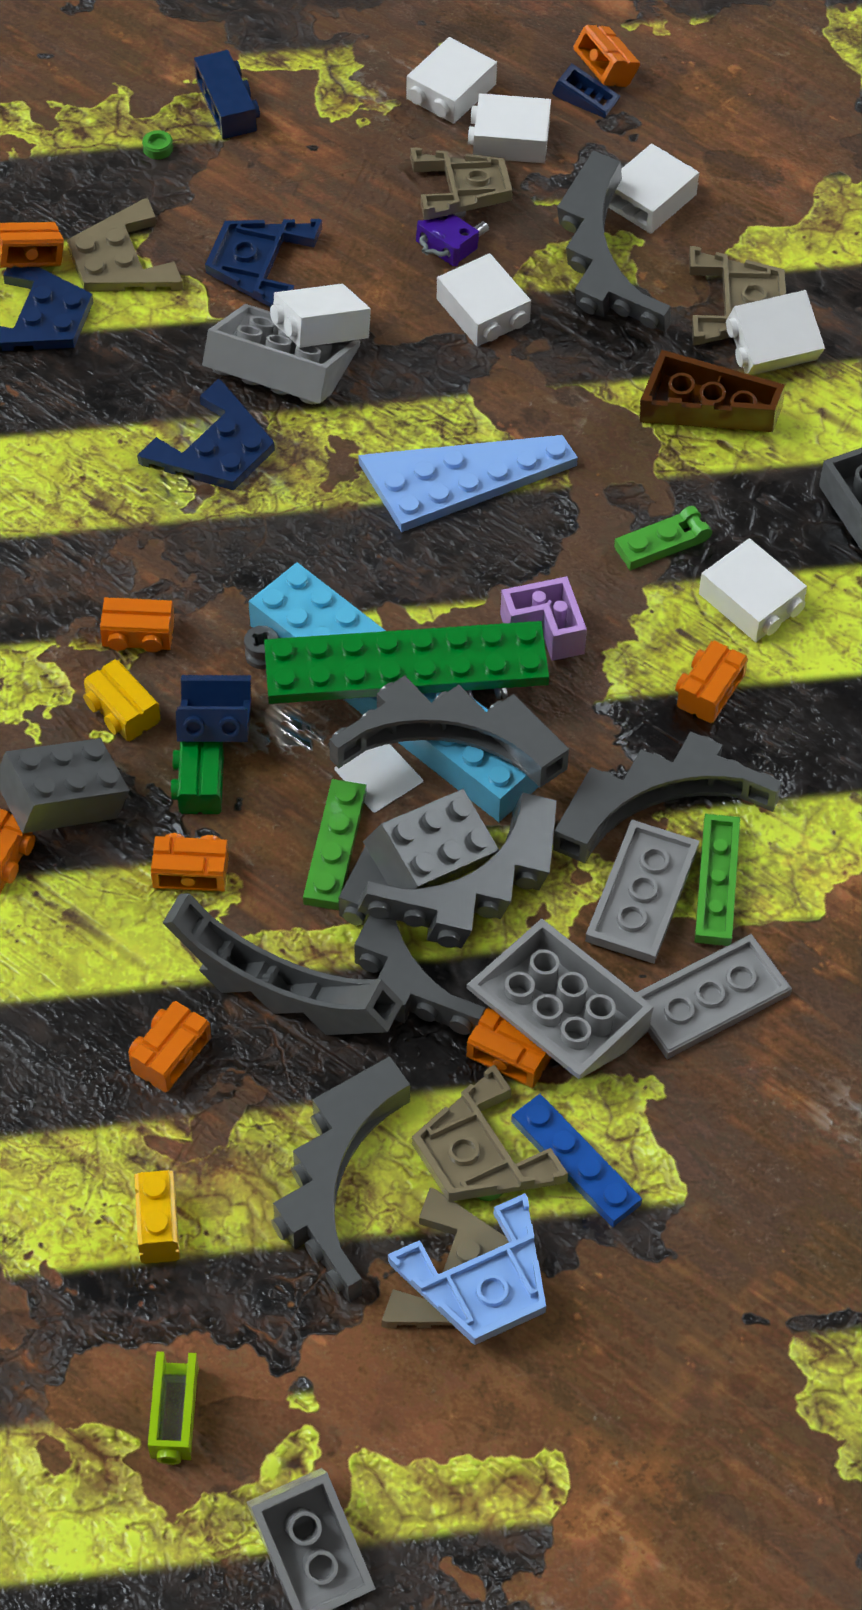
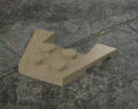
(471, 181)
(108, 258)
(741, 285)
(468, 1155)
(471, 1240)

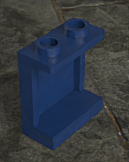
(214, 708)

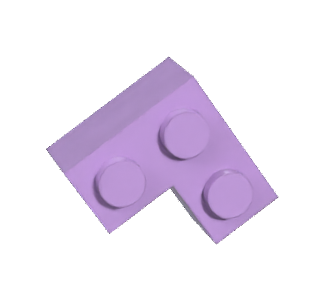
(557, 609)

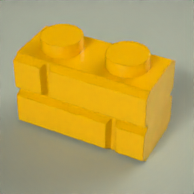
(121, 701)
(156, 1216)

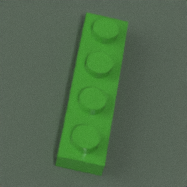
(334, 844)
(717, 880)

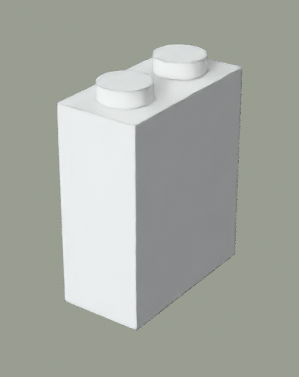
(451, 80)
(510, 127)
(653, 188)
(483, 299)
(321, 315)
(775, 333)
(753, 590)

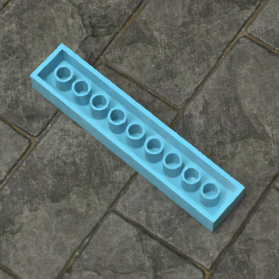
(305, 606)

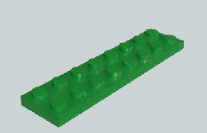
(430, 658)

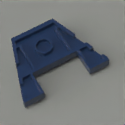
(248, 250)
(51, 312)
(224, 451)

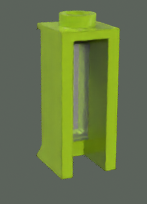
(172, 1409)

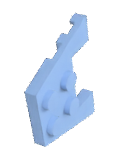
(488, 1291)

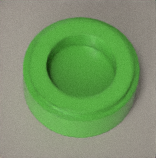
(157, 144)

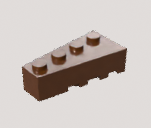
(709, 396)

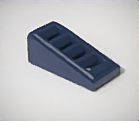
(569, 88)

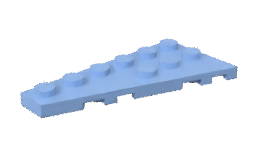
(443, 480)

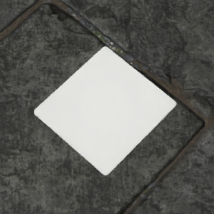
(384, 773)

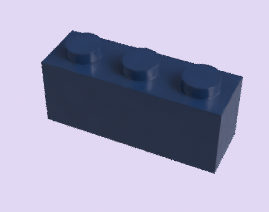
(226, 94)

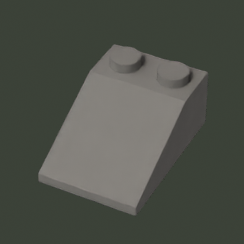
(311, 1543)

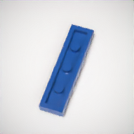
(585, 1167)

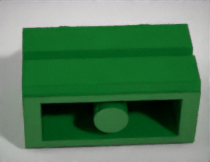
(199, 777)

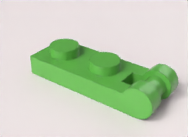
(662, 538)

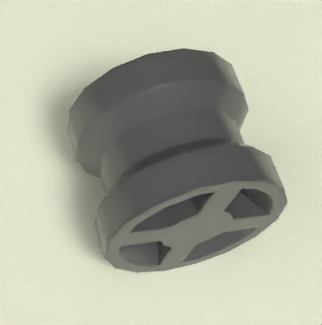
(255, 636)

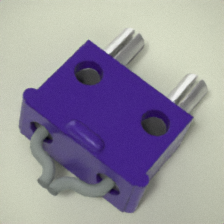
(449, 237)

